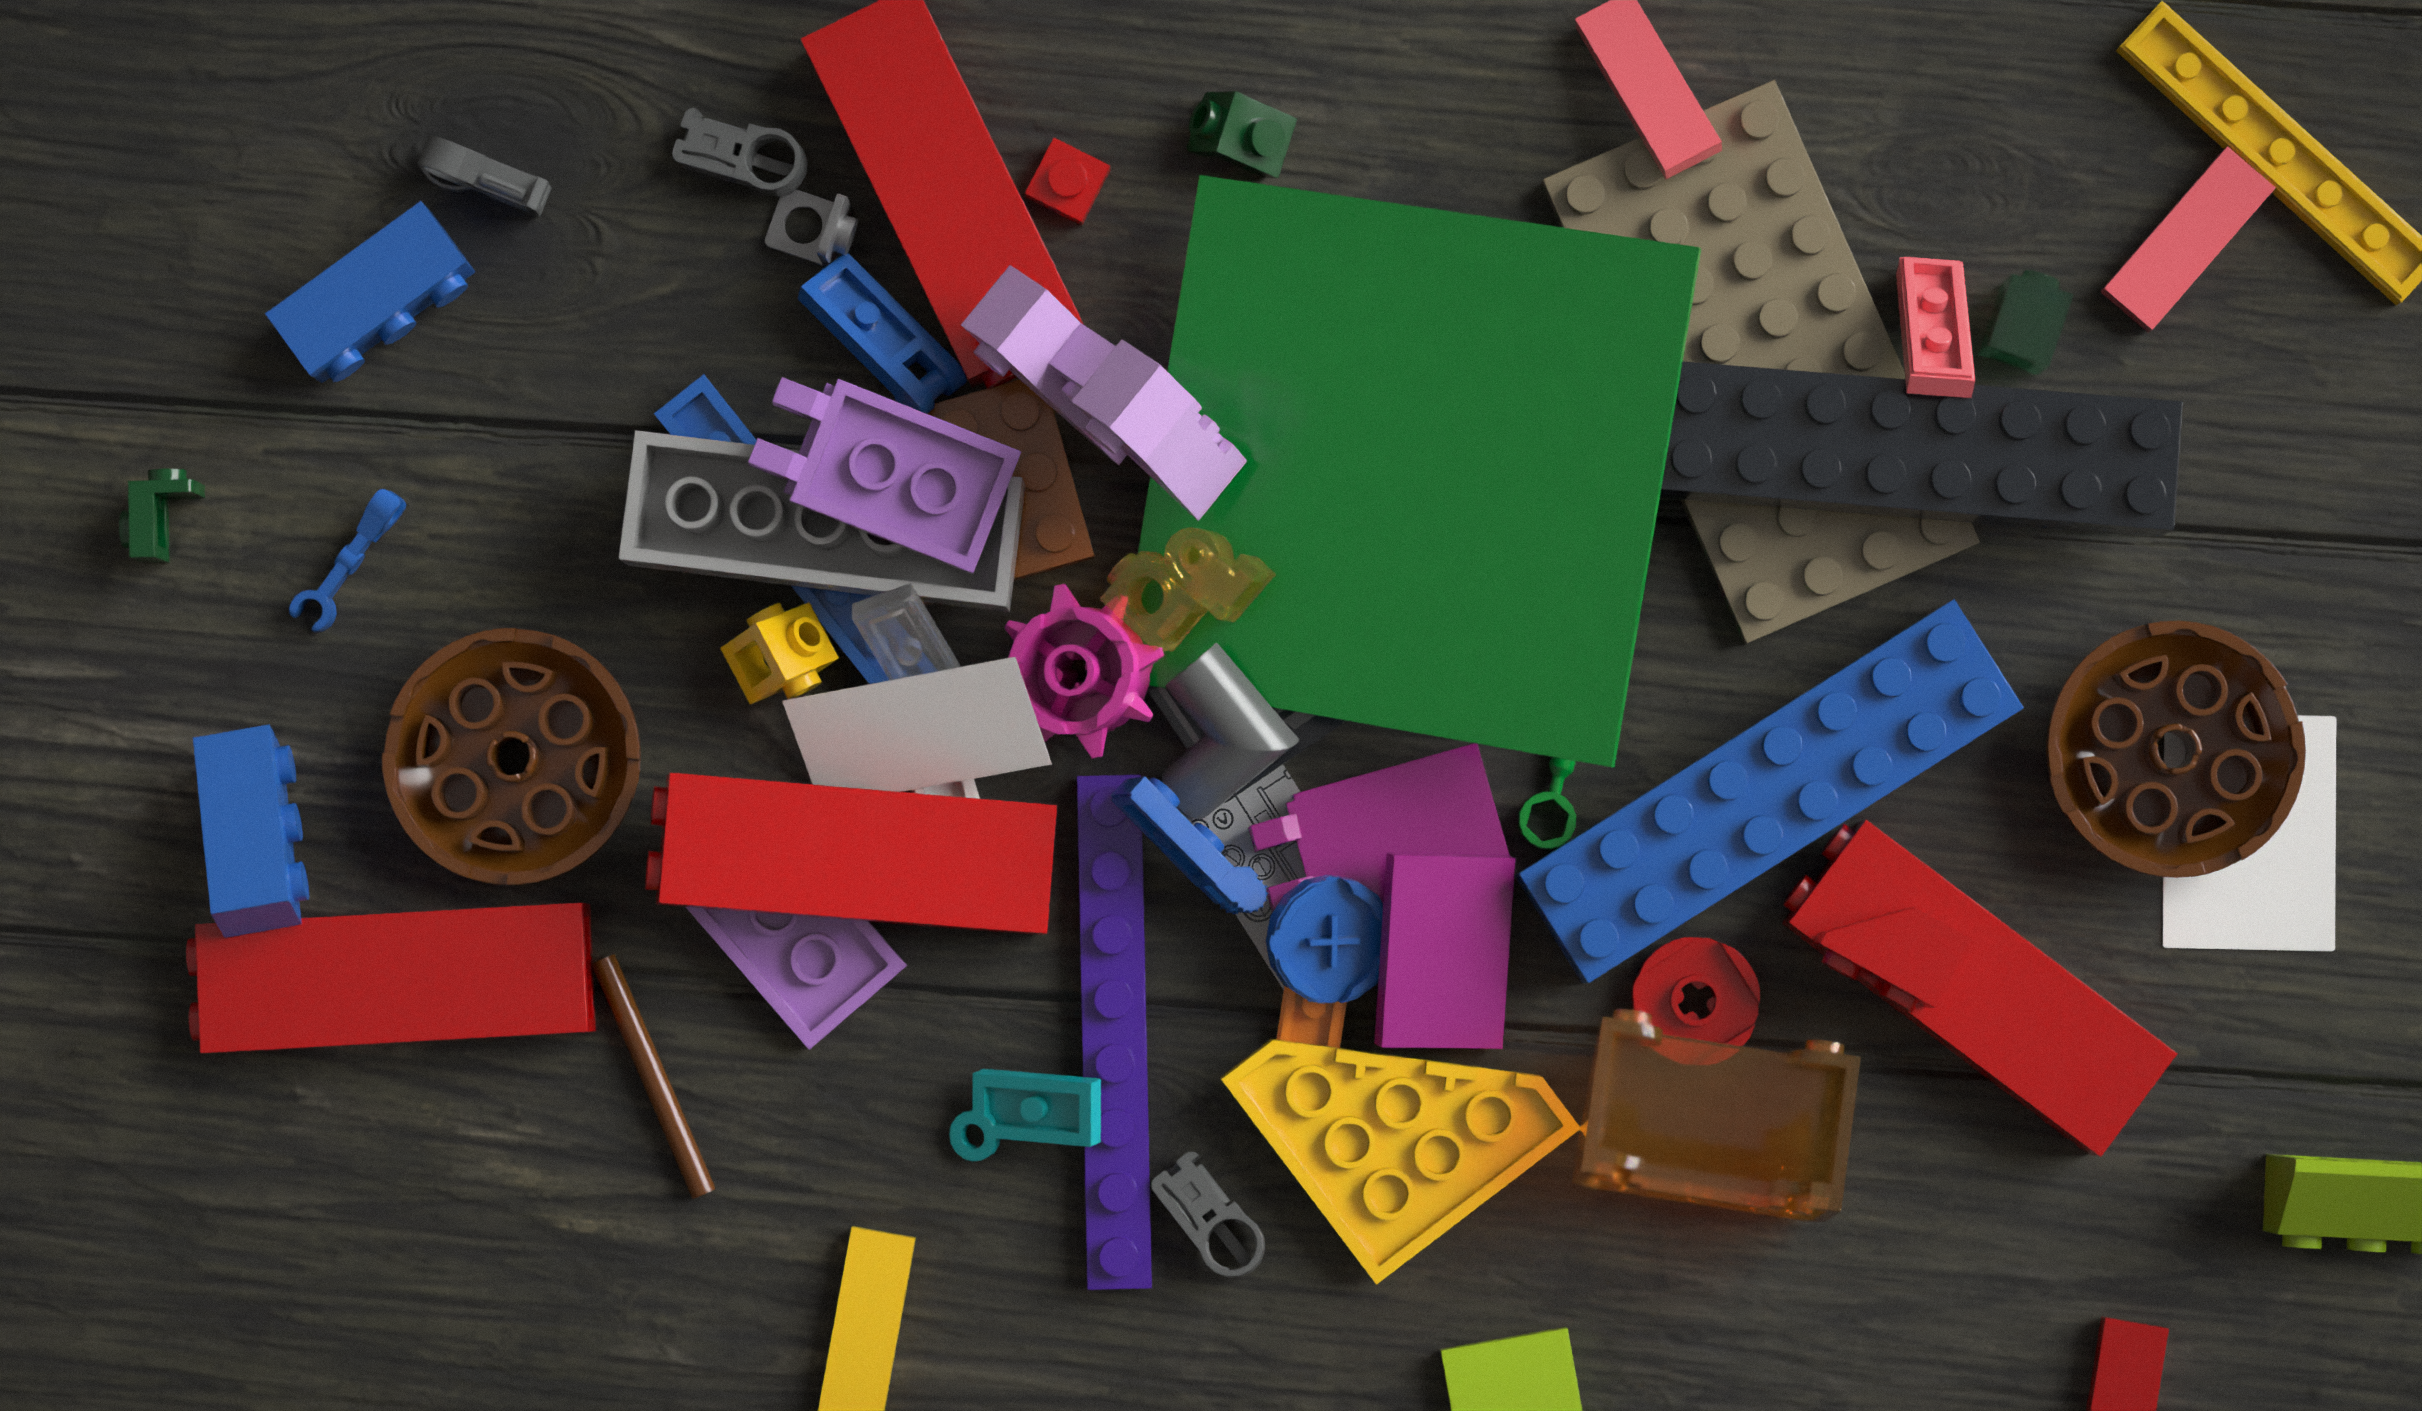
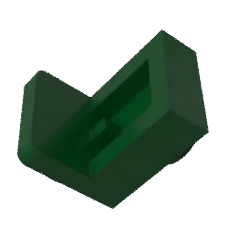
(1241, 132)
(146, 522)

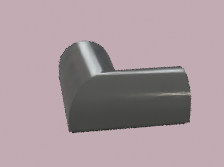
(1239, 731)

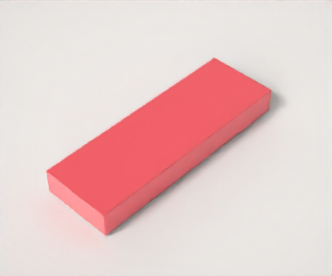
(1648, 85)
(2187, 239)
(1935, 327)

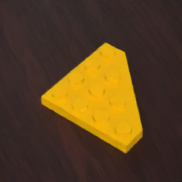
(1396, 1141)

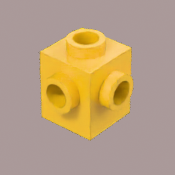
(789, 643)

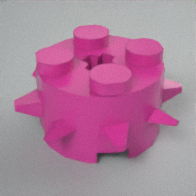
(1115, 666)

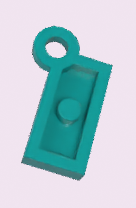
(1029, 1109)

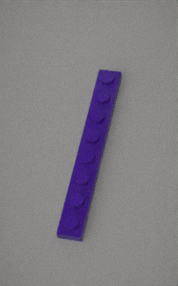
(1114, 1037)

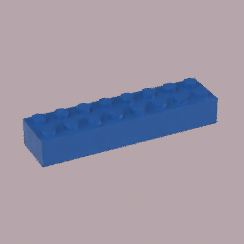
(1768, 792)

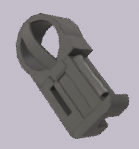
(732, 151)
(482, 175)
(1201, 1208)

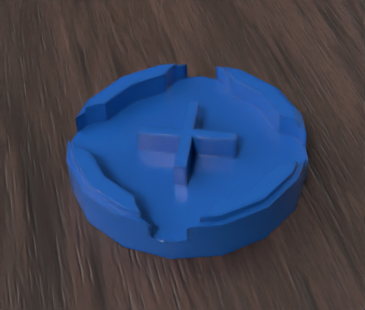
(1326, 939)

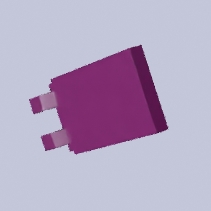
(1408, 808)

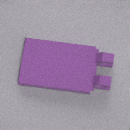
(891, 471)
(804, 965)

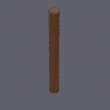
(653, 1076)

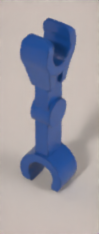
(377, 518)

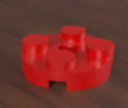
(1702, 964)

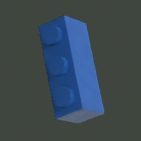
(371, 295)
(249, 830)

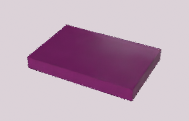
(1444, 950)

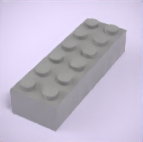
(712, 514)

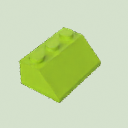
(2343, 1199)

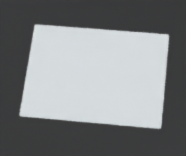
(2284, 889)

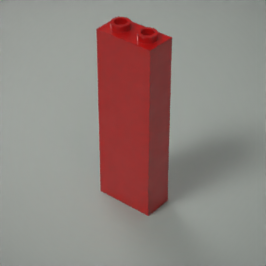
(931, 164)
(852, 854)
(394, 978)
(2007, 1003)

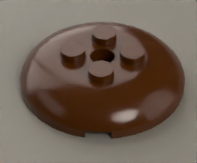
(2237, 736)
(448, 745)

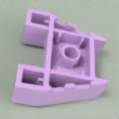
(1104, 390)

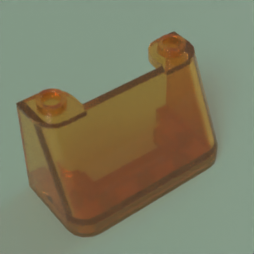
(1717, 1121)

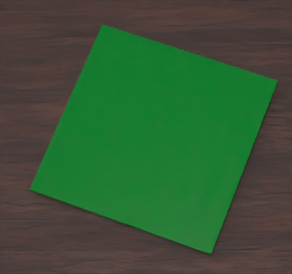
(1439, 455)

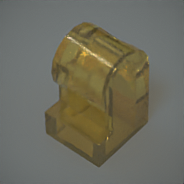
(1208, 571)

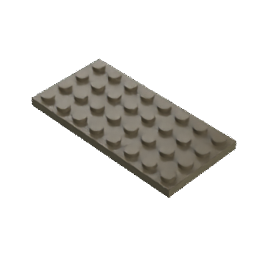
(1773, 295)

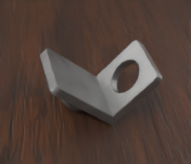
(836, 232)

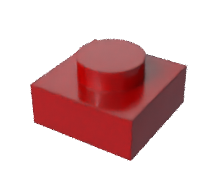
(1067, 181)

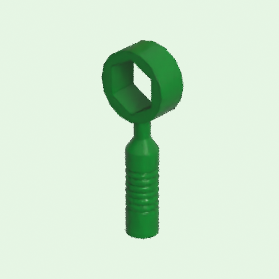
(1560, 771)

